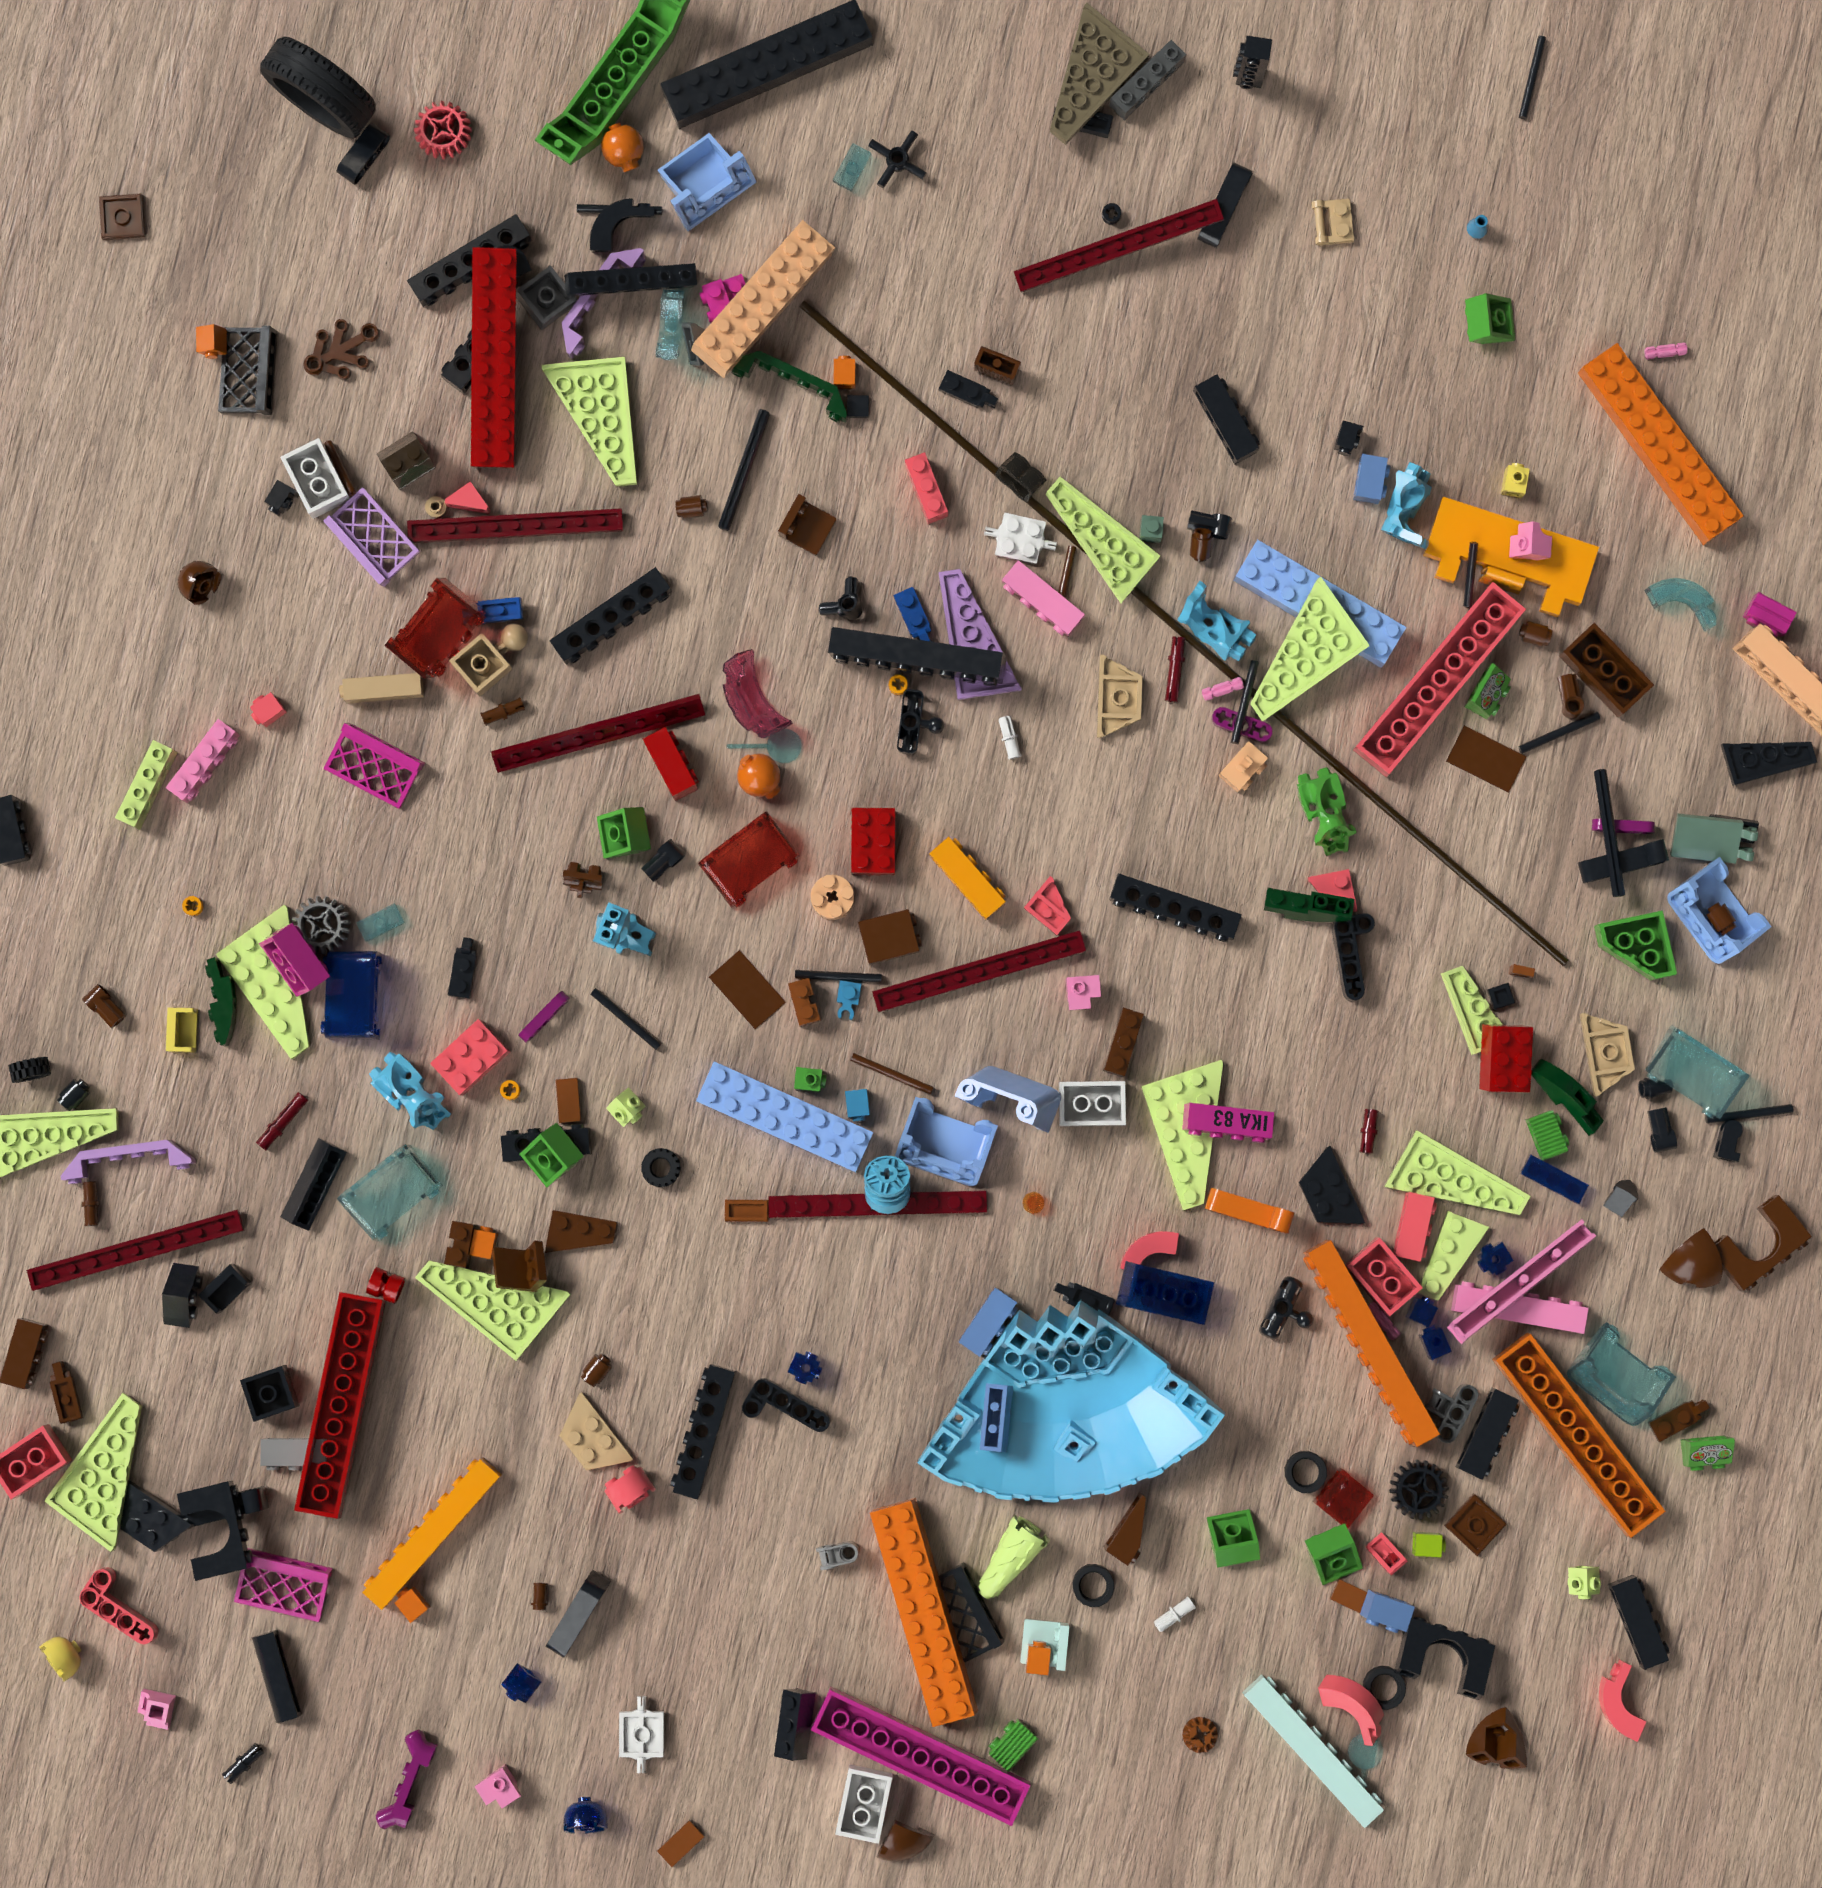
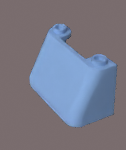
(1692, 903)
(1036, 1101)
(945, 1144)

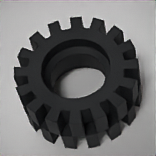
(29, 1069)

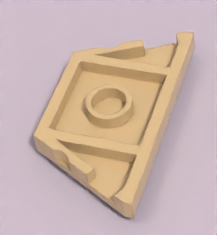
(1117, 697)
(1606, 1051)
(591, 1437)

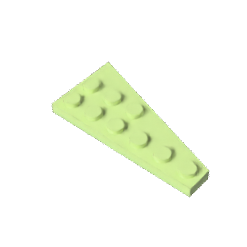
(39, 1136)
(1443, 1174)

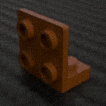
(806, 525)
(520, 1268)

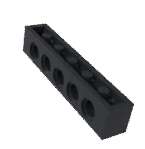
(456, 260)
(630, 280)
(633, 592)
(1229, 919)
(692, 1487)

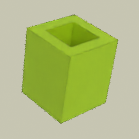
(1428, 1544)

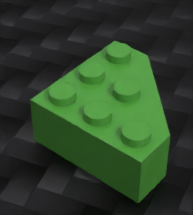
(1639, 943)

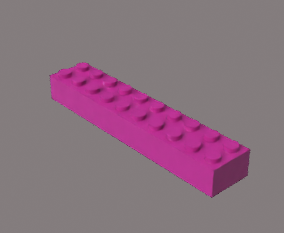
(921, 1756)

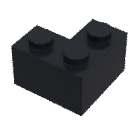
(181, 1295)

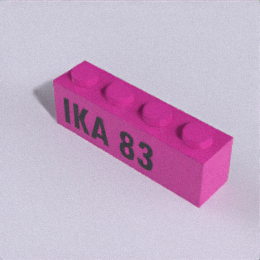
(1227, 1121)

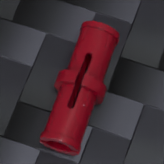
(1369, 1131)

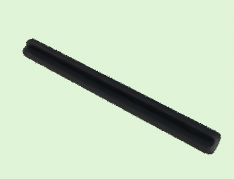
(743, 470)
(1609, 833)

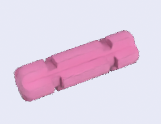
(1665, 351)
(1222, 688)
(1383, 1321)

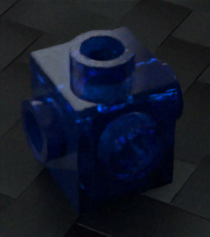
(1501, 1255)
(801, 1375)
(520, 1683)

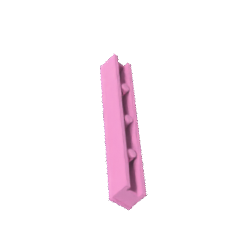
(1521, 1282)

